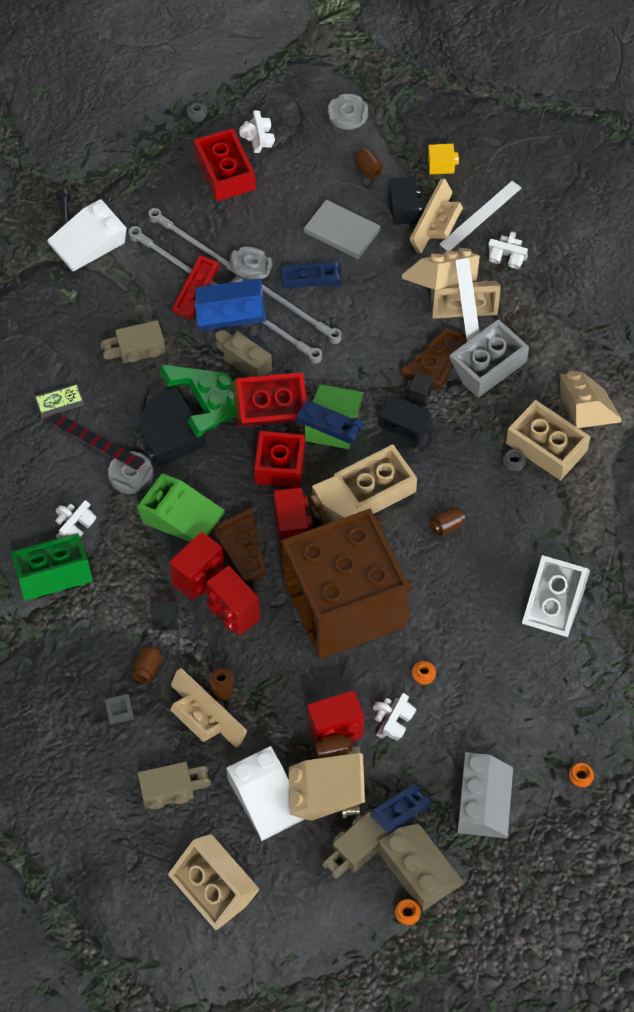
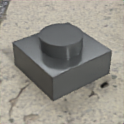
(119, 709)

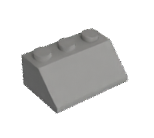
(489, 358)
(485, 796)

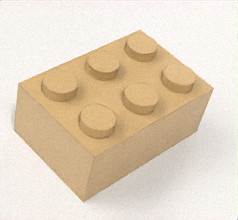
(548, 439)
(378, 480)

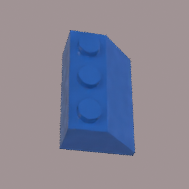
(230, 304)

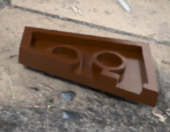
(435, 359)
(241, 545)

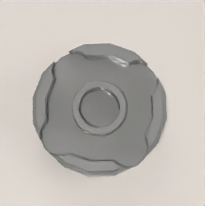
(347, 111)
(250, 263)
(129, 480)

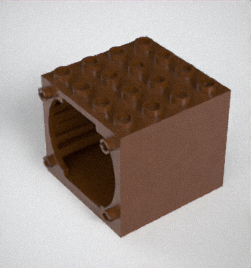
(345, 583)

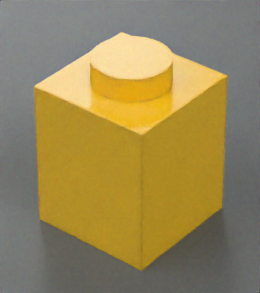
(442, 159)

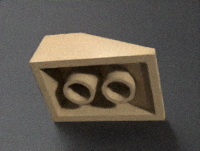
(331, 501)
(326, 785)

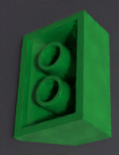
(51, 566)

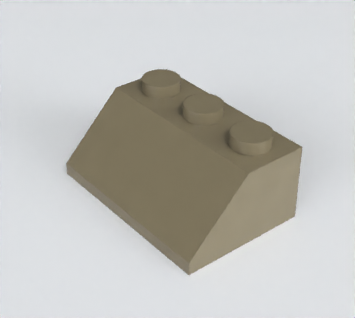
(418, 865)

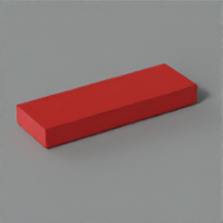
(200, 276)

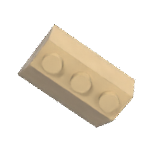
(440, 269)
(447, 301)
(586, 401)
(213, 881)

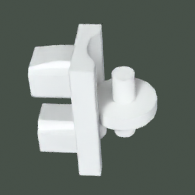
(255, 132)
(509, 247)
(82, 515)
(399, 708)

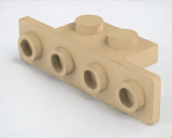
(437, 217)
(203, 713)

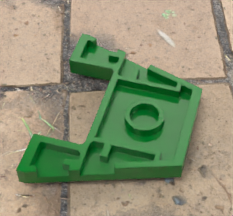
(212, 391)

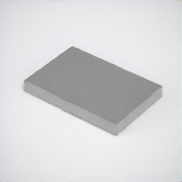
(342, 229)

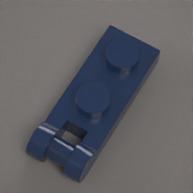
(311, 275)
(329, 422)
(401, 808)

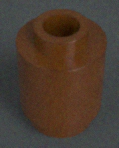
(368, 163)
(447, 521)
(146, 664)
(221, 684)
(333, 746)

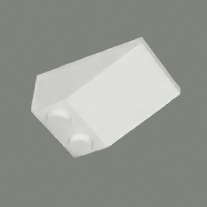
(88, 235)
(555, 596)
(263, 792)

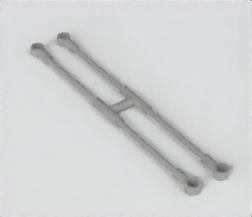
(299, 344)

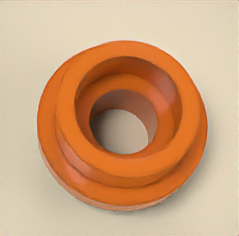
(420, 678)
(584, 769)
(411, 905)

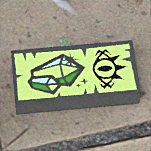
(59, 400)

